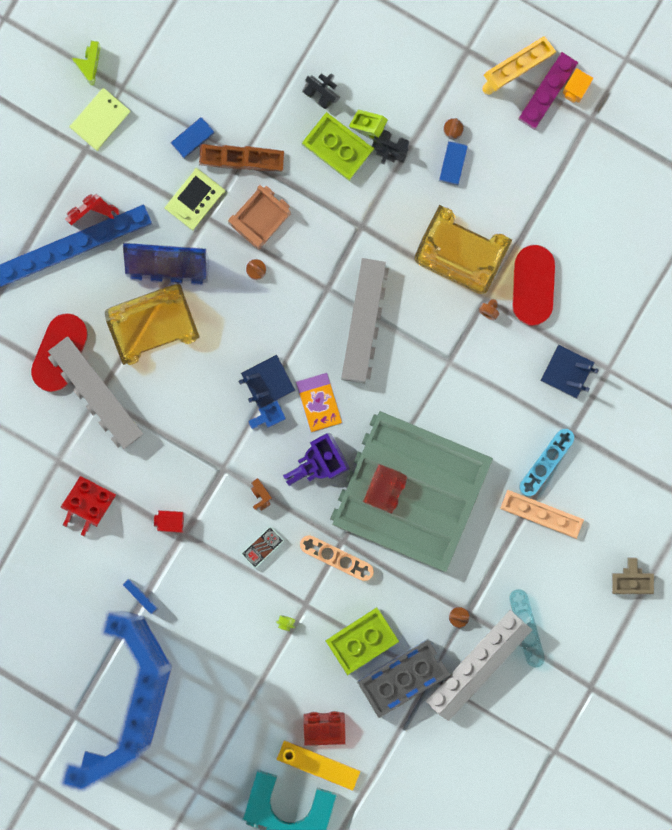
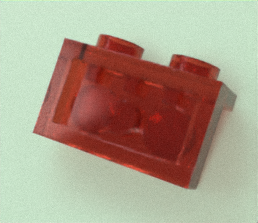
(385, 488)
(324, 728)

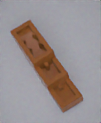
(241, 157)

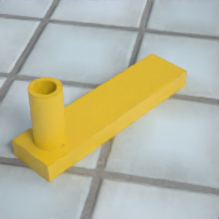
(517, 65)
(318, 765)

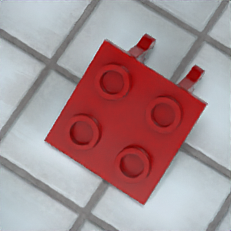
(93, 203)
(87, 502)

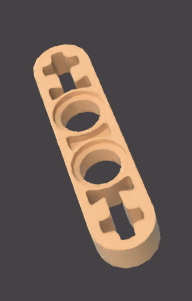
(335, 560)

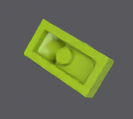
(89, 67)
(368, 123)

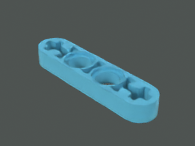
(546, 462)

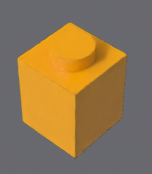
(577, 86)

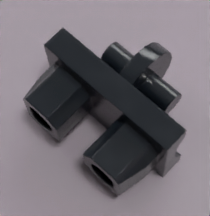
(313, 85)
(389, 150)

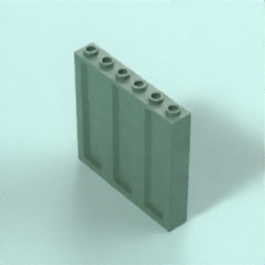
(437, 494)

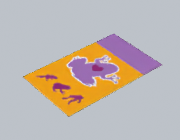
(319, 402)

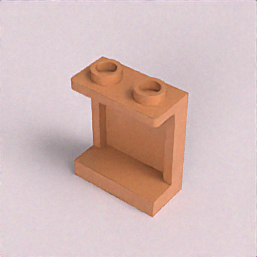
(260, 217)

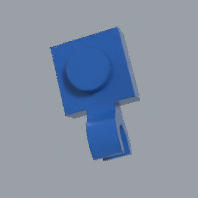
(270, 415)

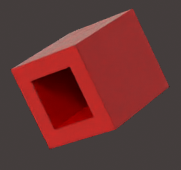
(169, 521)

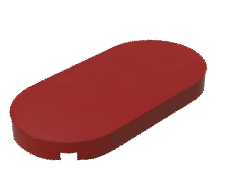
(533, 285)
(43, 371)

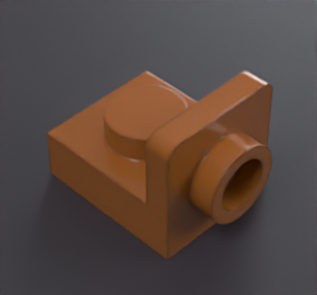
(260, 491)

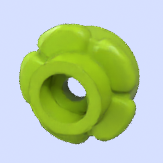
(285, 622)

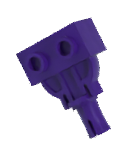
(322, 459)

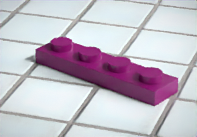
(548, 90)

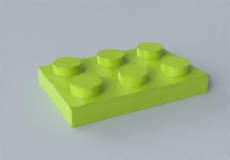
(337, 146)
(362, 641)

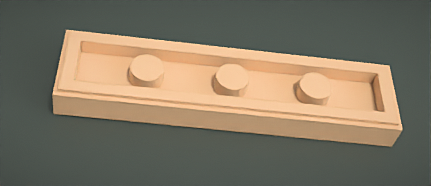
(541, 514)

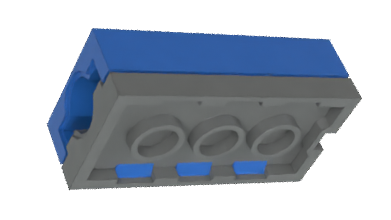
(403, 678)

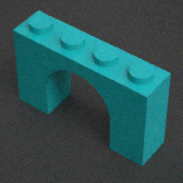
(261, 813)

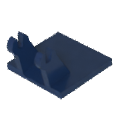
(568, 372)
(267, 382)

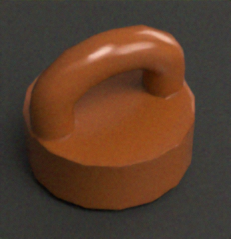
(453, 128)
(256, 269)
(488, 311)
(458, 617)

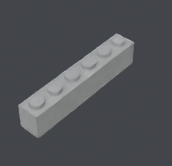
(363, 321)
(95, 392)
(479, 665)

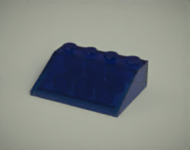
(166, 263)

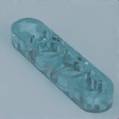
(531, 624)

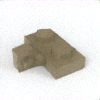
(632, 580)

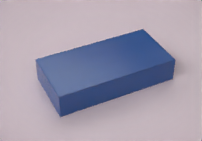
(192, 137)
(453, 163)
(140, 596)

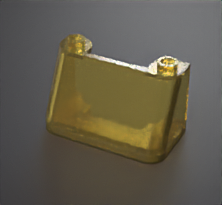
(461, 252)
(150, 322)

